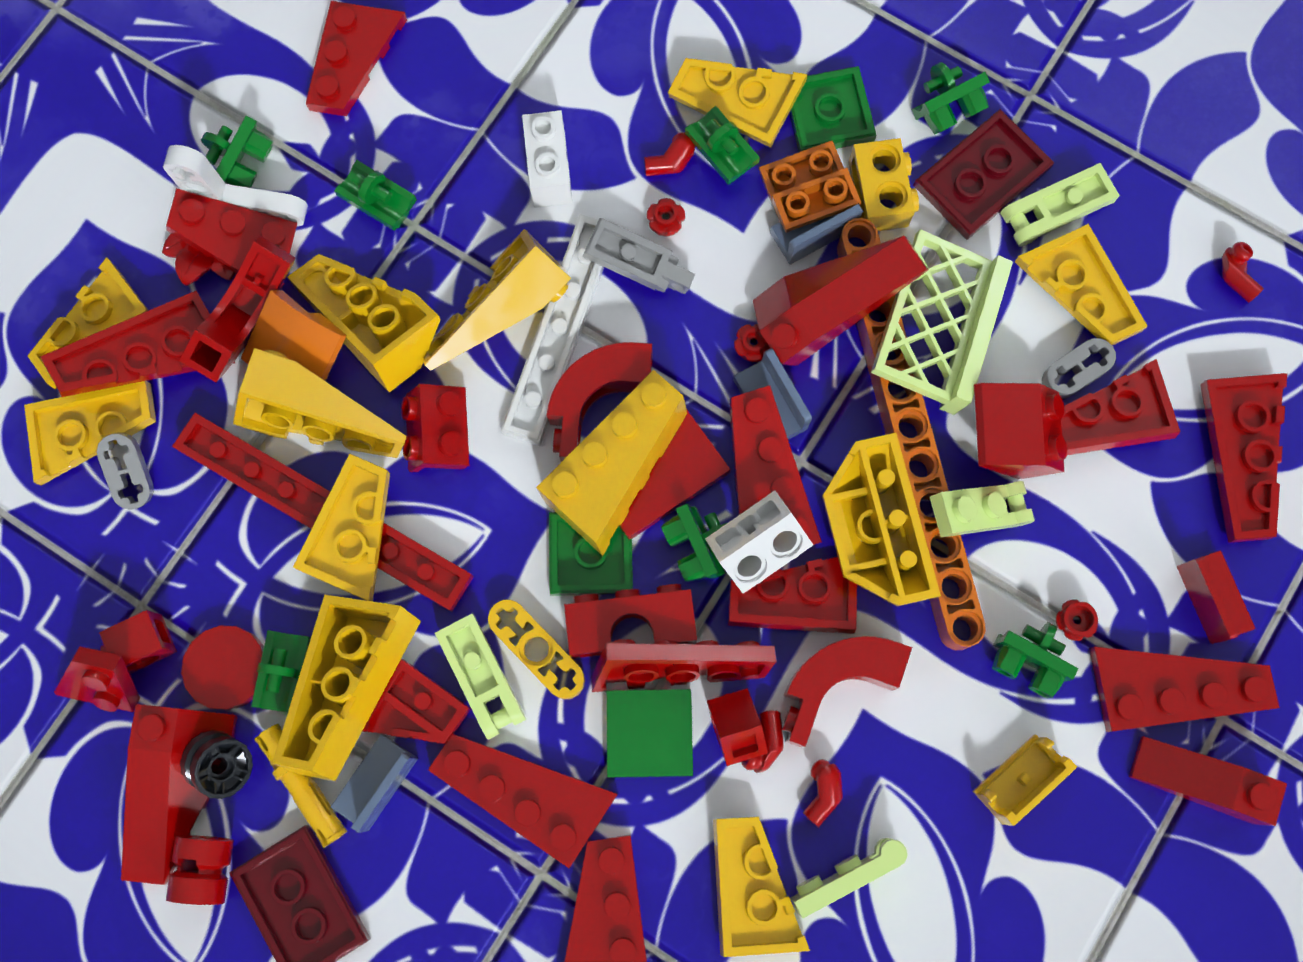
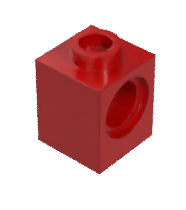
(139, 640)
(737, 727)

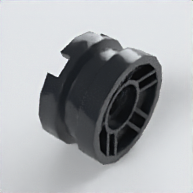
(216, 780)

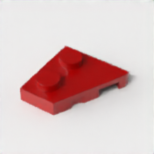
(100, 680)
(416, 708)

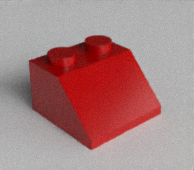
(1019, 429)

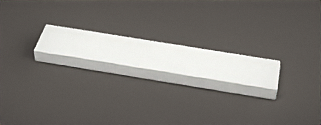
(554, 340)

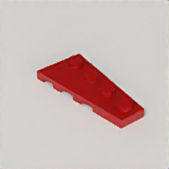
(129, 351)
(1246, 452)
(532, 800)

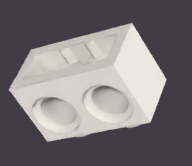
(547, 159)
(758, 542)

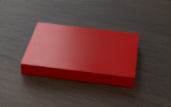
(677, 477)

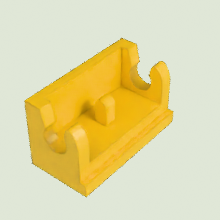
(1024, 780)

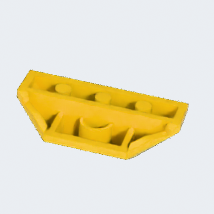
(879, 524)

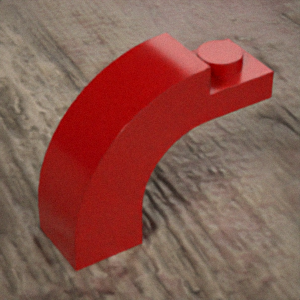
(229, 326)
(593, 376)
(855, 658)

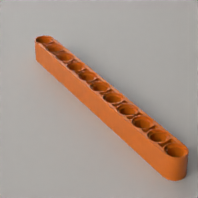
(921, 449)

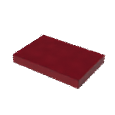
(983, 174)
(299, 901)

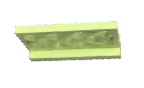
(970, 340)

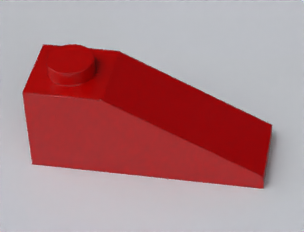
(1209, 781)

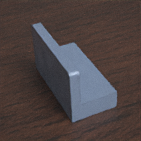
(809, 238)
(789, 403)
(374, 783)

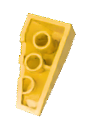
(521, 284)
(382, 324)
(287, 398)

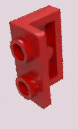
(435, 427)

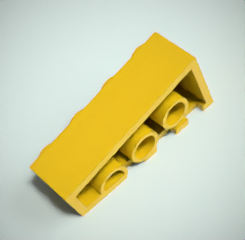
(615, 461)
(341, 682)

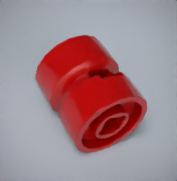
(199, 870)

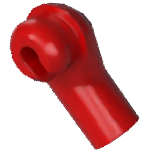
(673, 160)
(1235, 271)
(773, 735)
(829, 791)

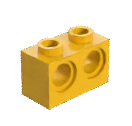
(879, 185)

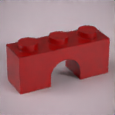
(593, 621)

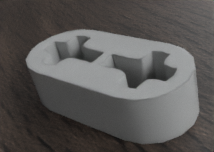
(1074, 360)
(115, 473)

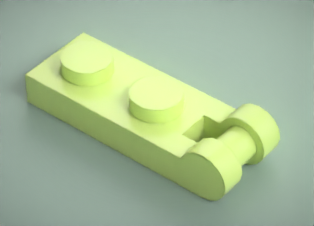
(1060, 204)
(981, 509)
(479, 674)
(850, 876)

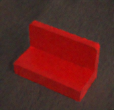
(1216, 597)

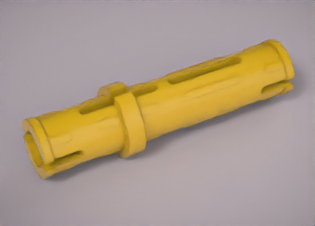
(304, 792)

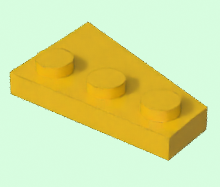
(748, 97)
(1085, 284)
(99, 307)
(70, 427)
(348, 530)
(751, 899)

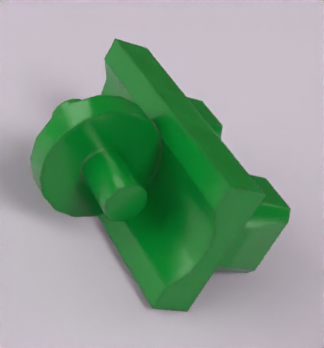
(969, 96)
(247, 141)
(722, 145)
(376, 195)
(690, 526)
(1016, 651)
(279, 670)

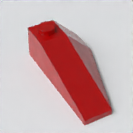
(825, 300)
(157, 795)

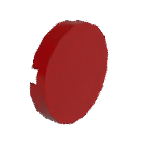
(222, 667)

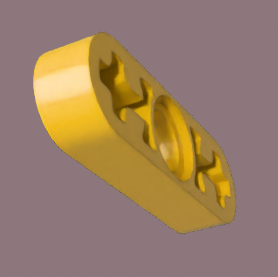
(506, 634)

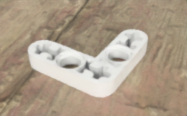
(196, 175)

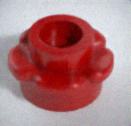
(668, 226)
(743, 346)
(1088, 620)

